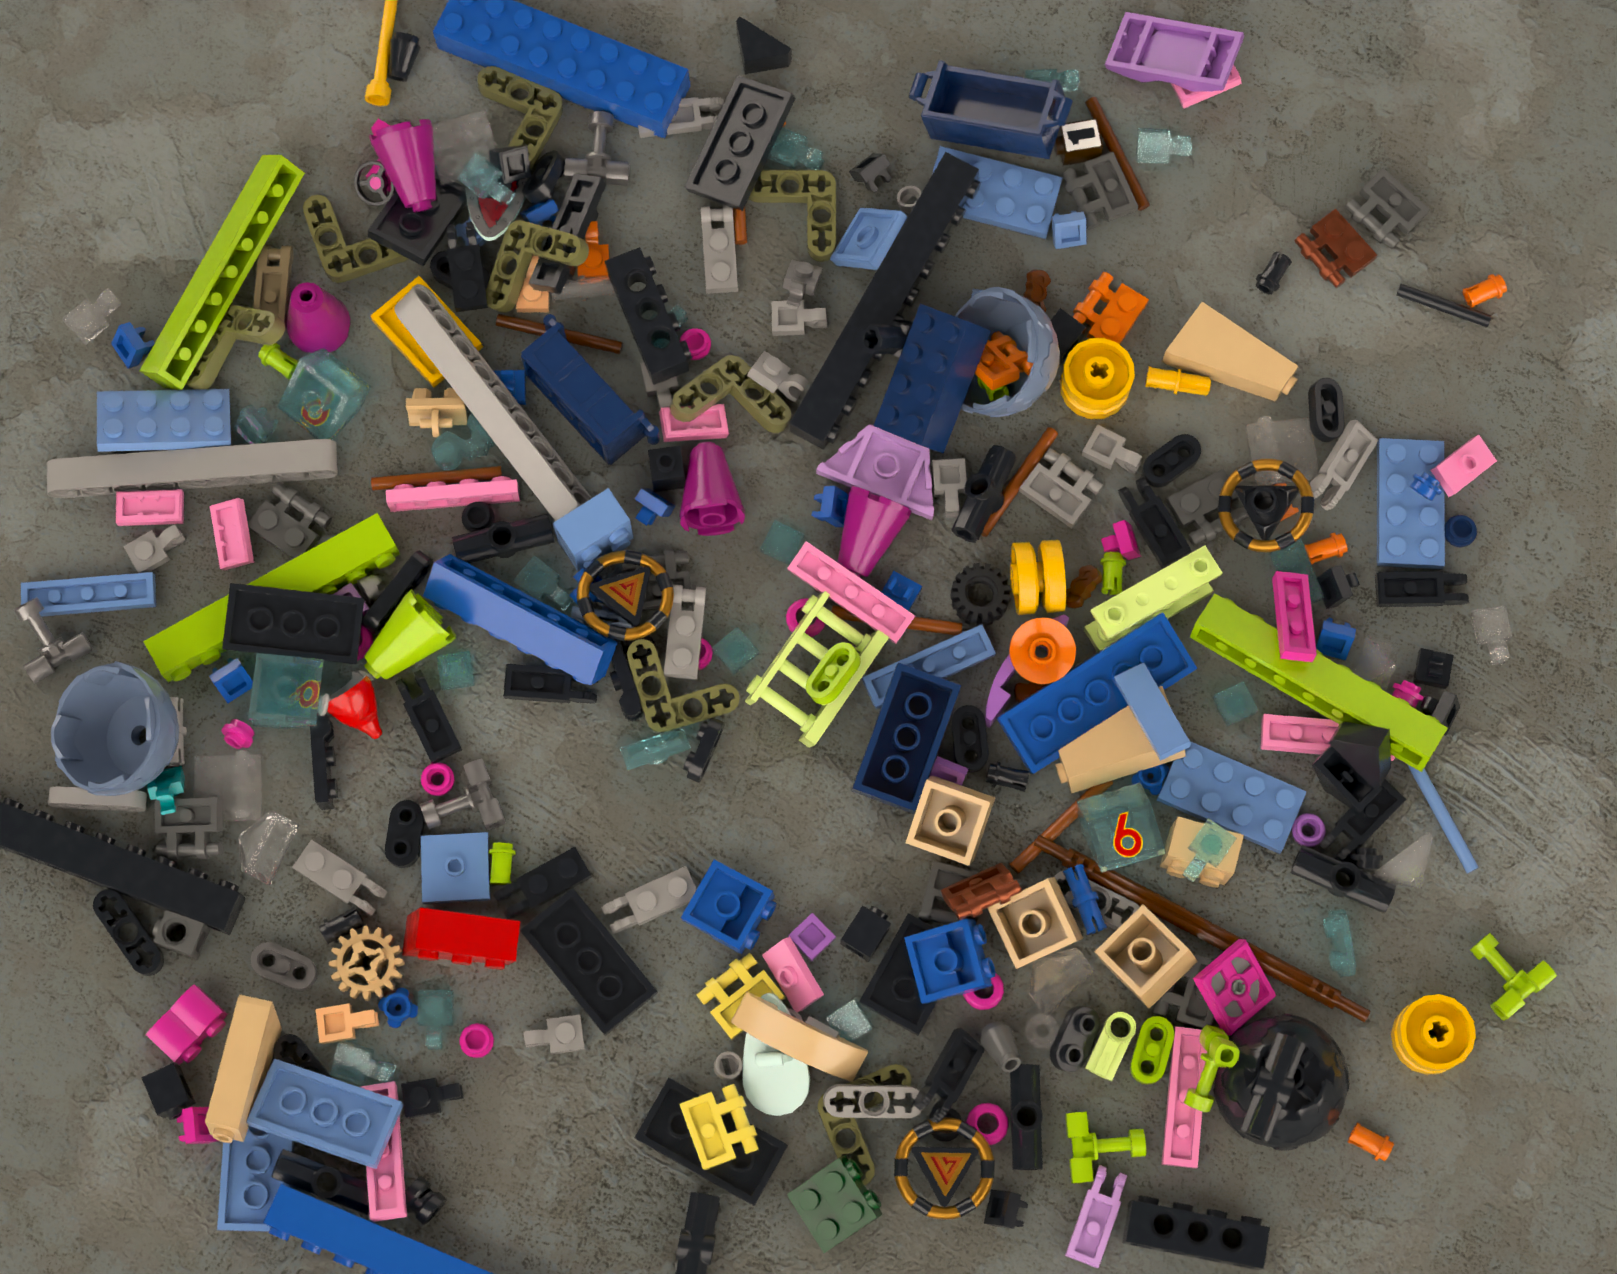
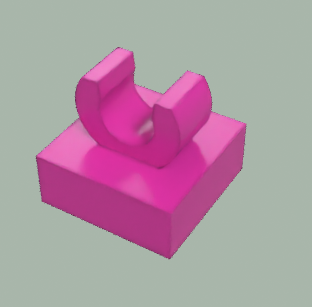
(1123, 541)
(194, 1126)

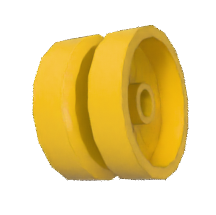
(1097, 378)
(1041, 577)
(1452, 1028)

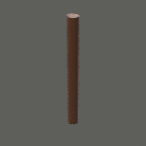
(1114, 146)
(572, 336)

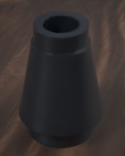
(403, 54)

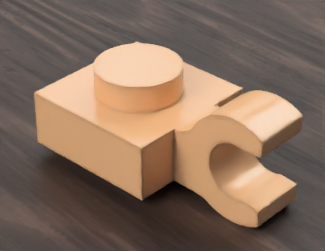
(530, 299)
(340, 1022)

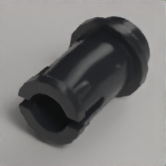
(1272, 274)
(1007, 776)
(341, 925)

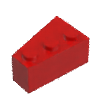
(461, 938)

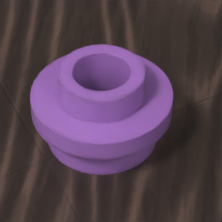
(1312, 821)

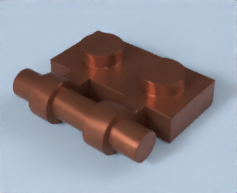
(1341, 242)
(981, 891)

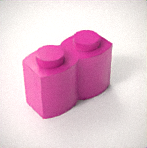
(187, 1025)

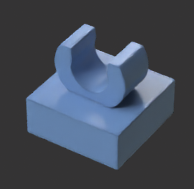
(1069, 230)

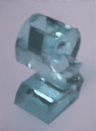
(450, 449)

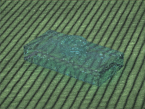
(1295, 560)
(655, 748)

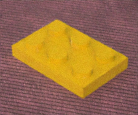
(397, 333)

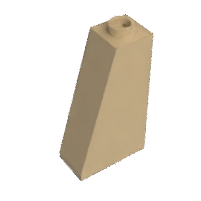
(1230, 355)
(1108, 752)
(242, 1067)

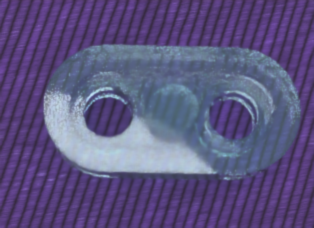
(1342, 957)

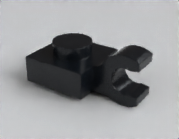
(425, 1096)

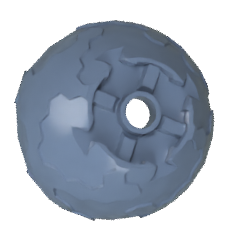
(1031, 330)
(101, 728)

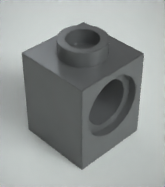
(192, 942)

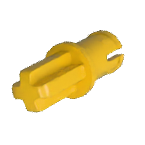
(1177, 381)

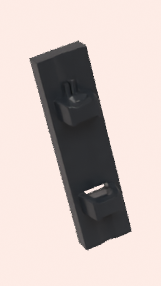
(574, 218)

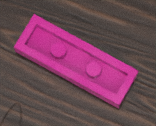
(1294, 616)

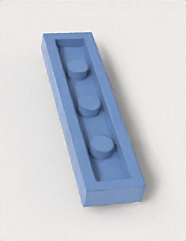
(92, 593)
(939, 660)

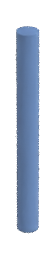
(1444, 819)

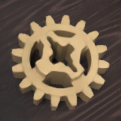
(380, 956)

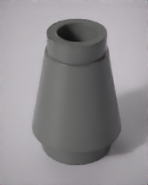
(1001, 1045)

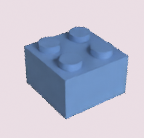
(593, 530)

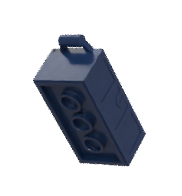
(992, 109)
(583, 395)

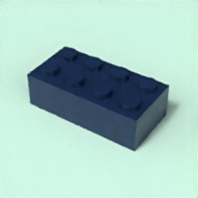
(932, 378)
(906, 738)

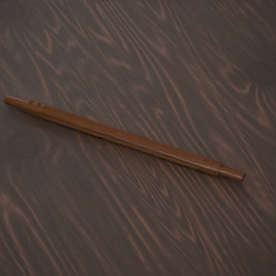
(1203, 928)

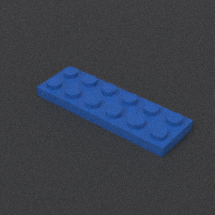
(1089, 692)

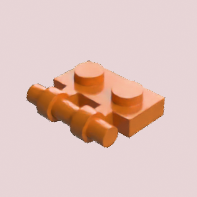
(1118, 316)
(996, 368)

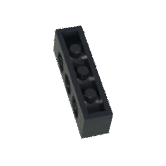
(660, 362)
(1141, 1233)

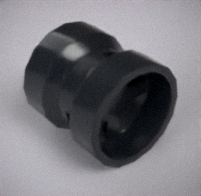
(423, 1200)

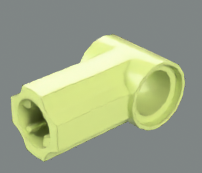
(1109, 1048)

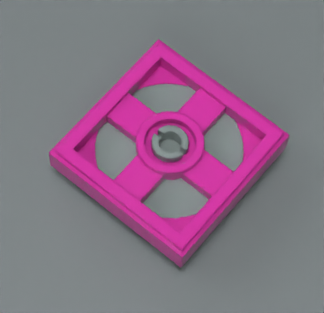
(1234, 986)

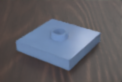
(868, 238)
(455, 868)

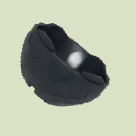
(1316, 1096)

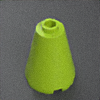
(407, 637)

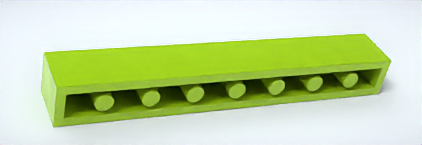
(222, 272)
(319, 570)
(1318, 684)

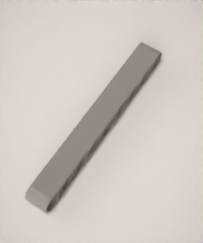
(490, 402)
(192, 468)

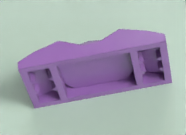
(1174, 52)

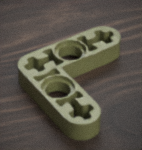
(534, 113)
(814, 199)
(529, 246)
(339, 250)
(226, 335)
(727, 384)
(674, 705)
(835, 1124)

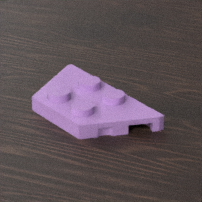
(885, 467)

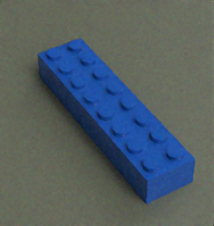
(565, 59)

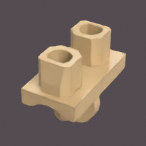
(436, 412)

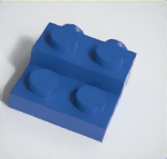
(729, 907)
(950, 960)

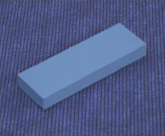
(1152, 711)

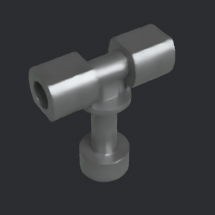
(597, 162)
(54, 650)
(477, 797)

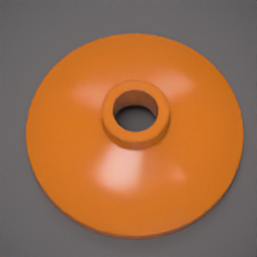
(1059, 647)

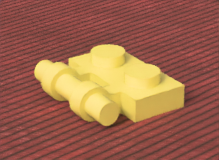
(728, 1005)
(708, 1129)

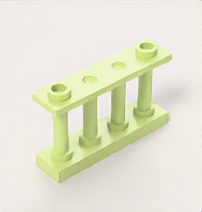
(1165, 591)
(866, 645)

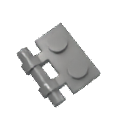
(1055, 494)

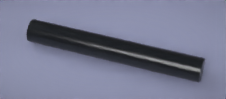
(1444, 305)

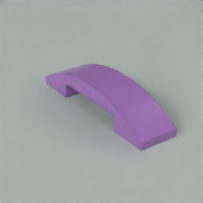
(998, 697)

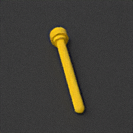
(378, 91)

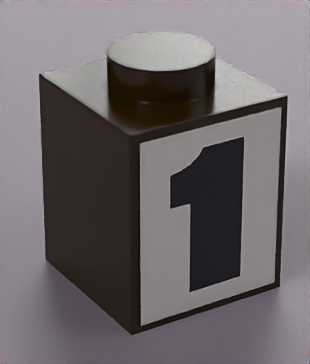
(1078, 142)

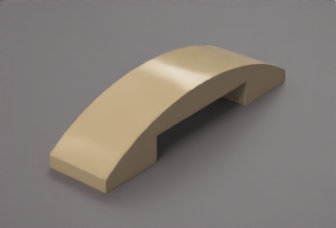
(798, 1038)

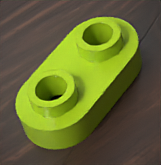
(832, 674)
(1152, 1051)

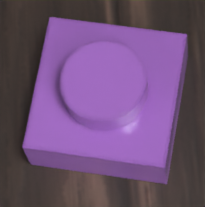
(949, 771)
(812, 937)

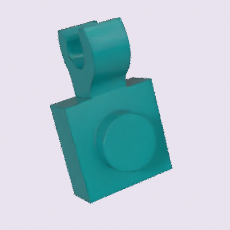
(166, 787)

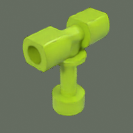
(1518, 984)
(1220, 1054)
(1087, 1146)

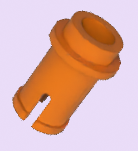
(1485, 290)
(1326, 548)
(1371, 1142)

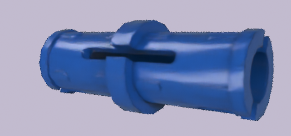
(1085, 899)

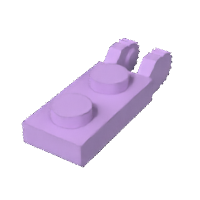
(1095, 1221)

